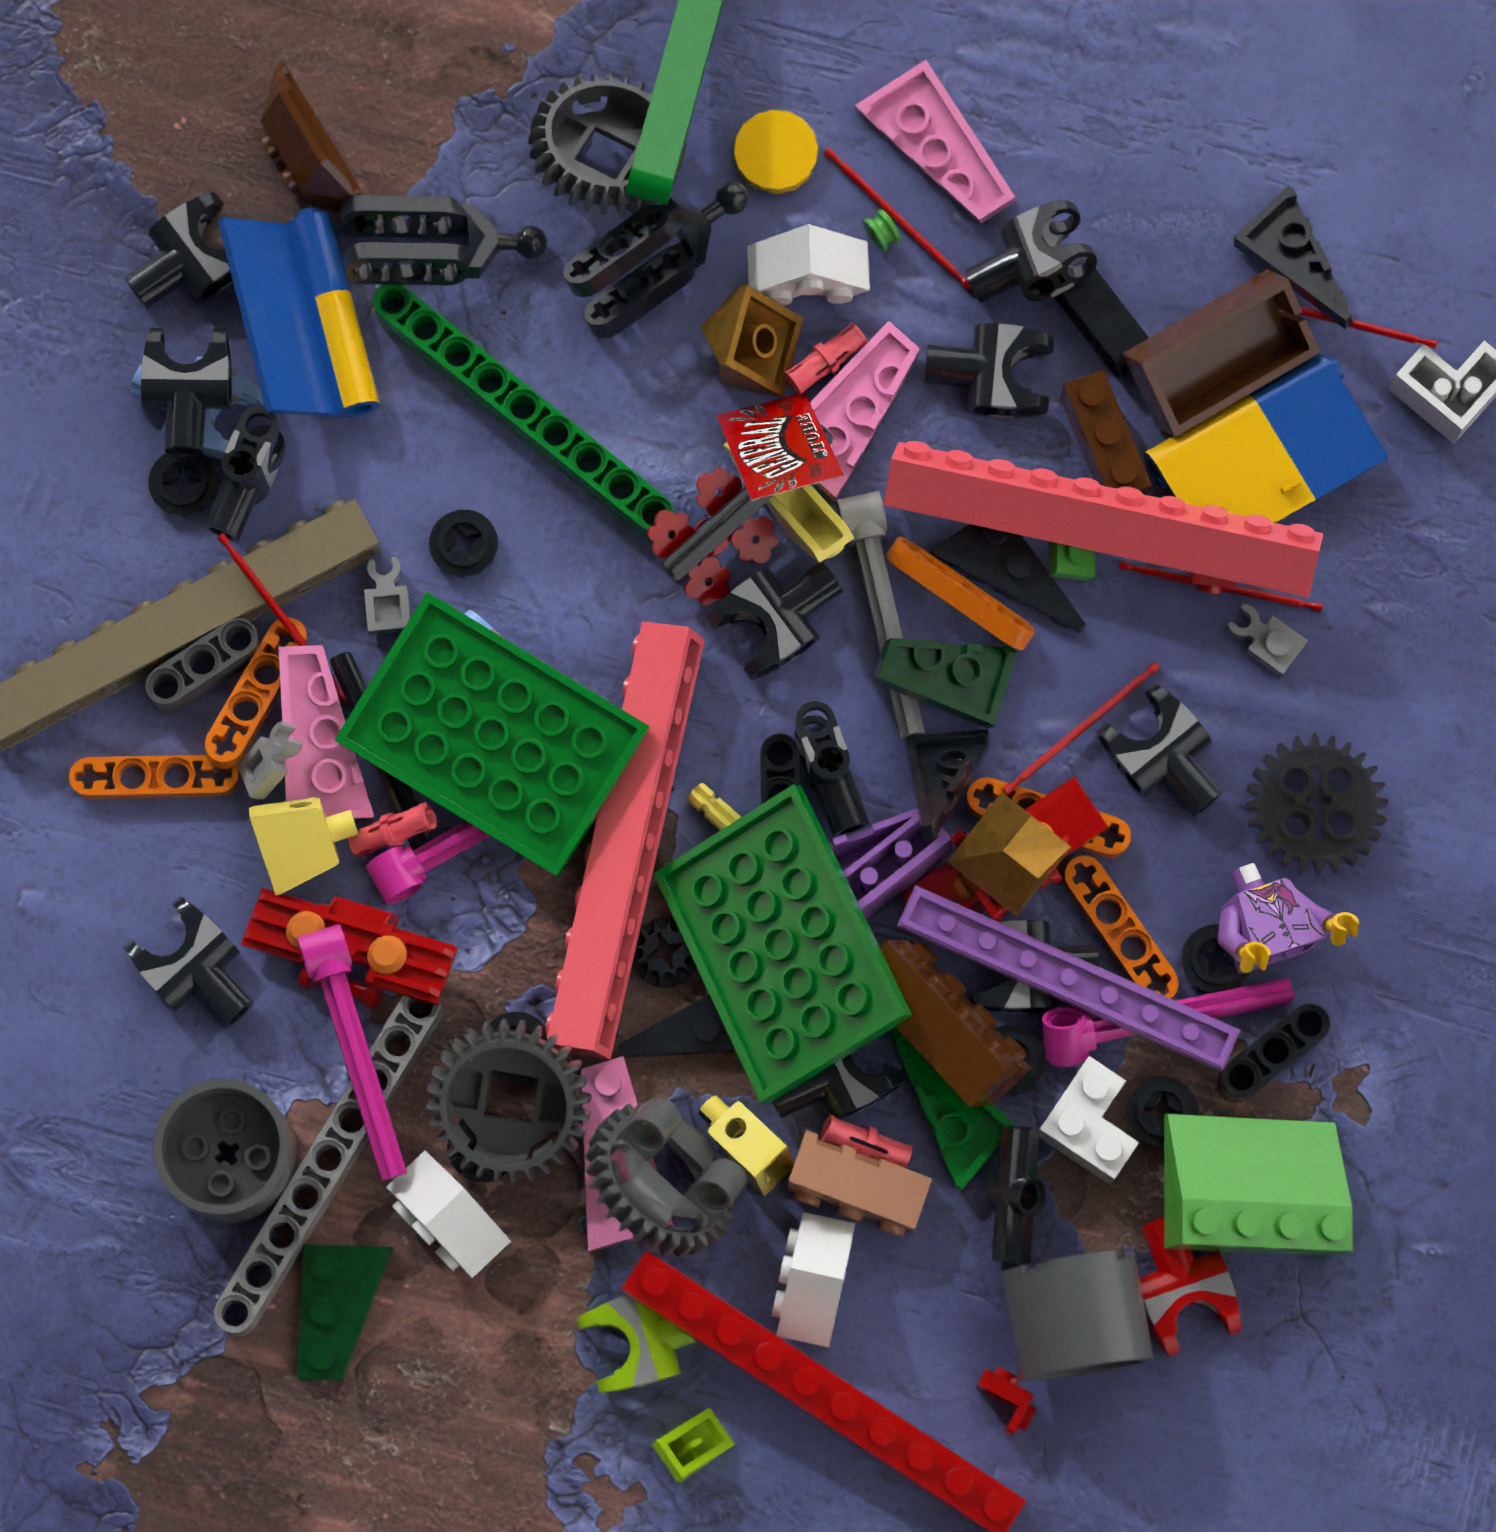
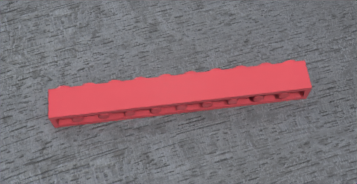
(1103, 518)
(625, 845)

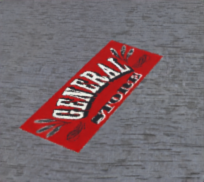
(779, 446)

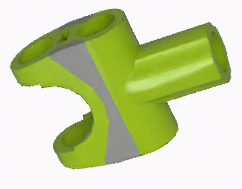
(650, 1342)

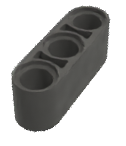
(192, 685)

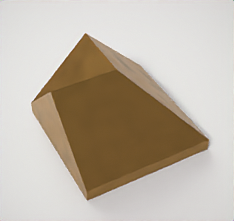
(753, 341)
(1009, 854)

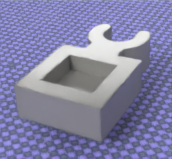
(386, 604)
(1272, 644)
(264, 763)

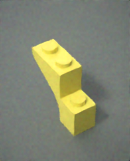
(808, 520)

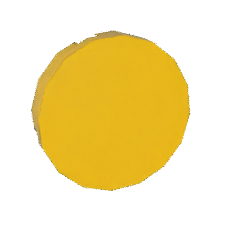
(775, 151)

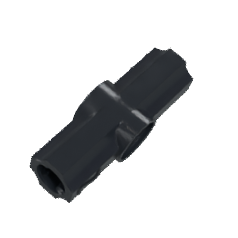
(1015, 1194)

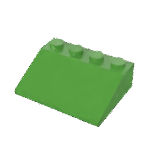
(1255, 1186)

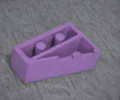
(888, 859)

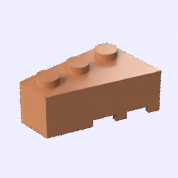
(858, 1185)

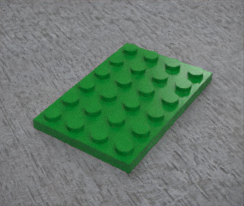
(492, 734)
(782, 944)

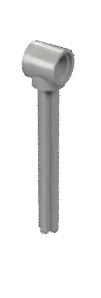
(868, 524)

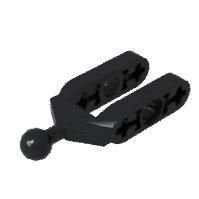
(677, 218)
(460, 219)

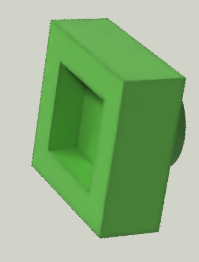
(1071, 562)

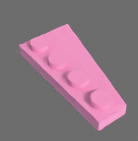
(933, 133)
(860, 396)
(313, 707)
(610, 1090)

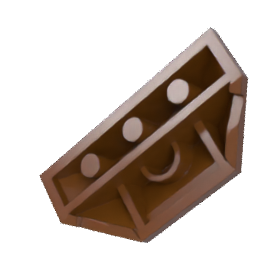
(303, 146)

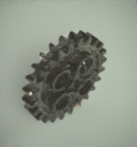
(1355, 805)

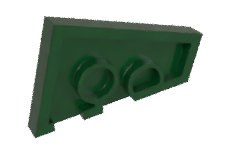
(952, 677)
(335, 1302)

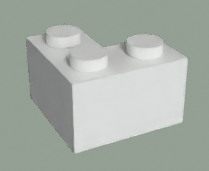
(809, 263)
(1445, 396)
(1078, 1126)
(446, 1214)
(812, 1279)

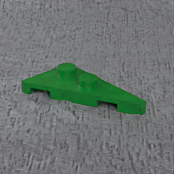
(962, 1132)

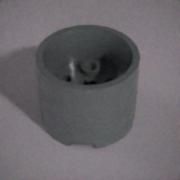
(191, 1145)
(1077, 1315)

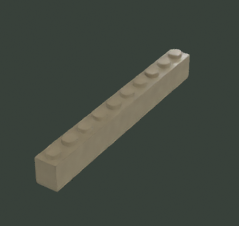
(157, 631)

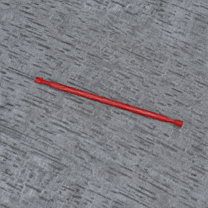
(897, 218)
(1373, 329)
(1238, 589)
(270, 601)
(1080, 728)

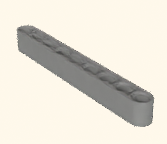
(325, 1182)

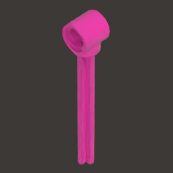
(402, 872)
(328, 962)
(1073, 1033)

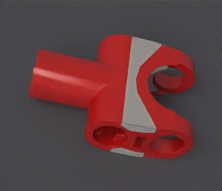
(1184, 1282)

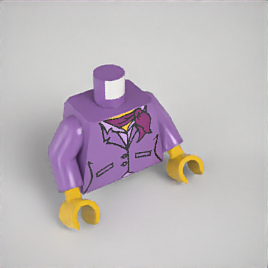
(1275, 922)

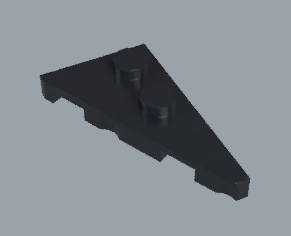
(1284, 244)
(1010, 569)
(940, 771)
(686, 1032)

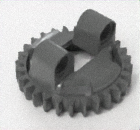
(563, 138)
(502, 1141)
(647, 1199)

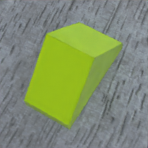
(693, 1445)

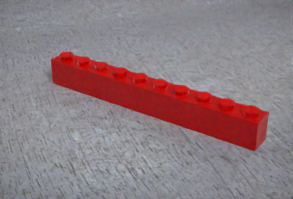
(822, 1394)

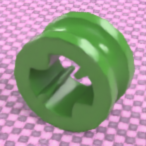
(881, 230)

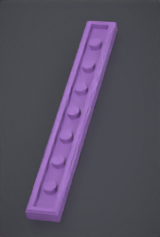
(1068, 978)

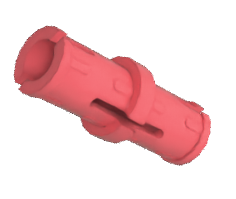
(826, 358)
(393, 830)
(839, 1132)

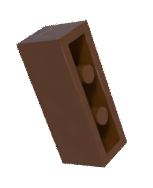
(1103, 433)

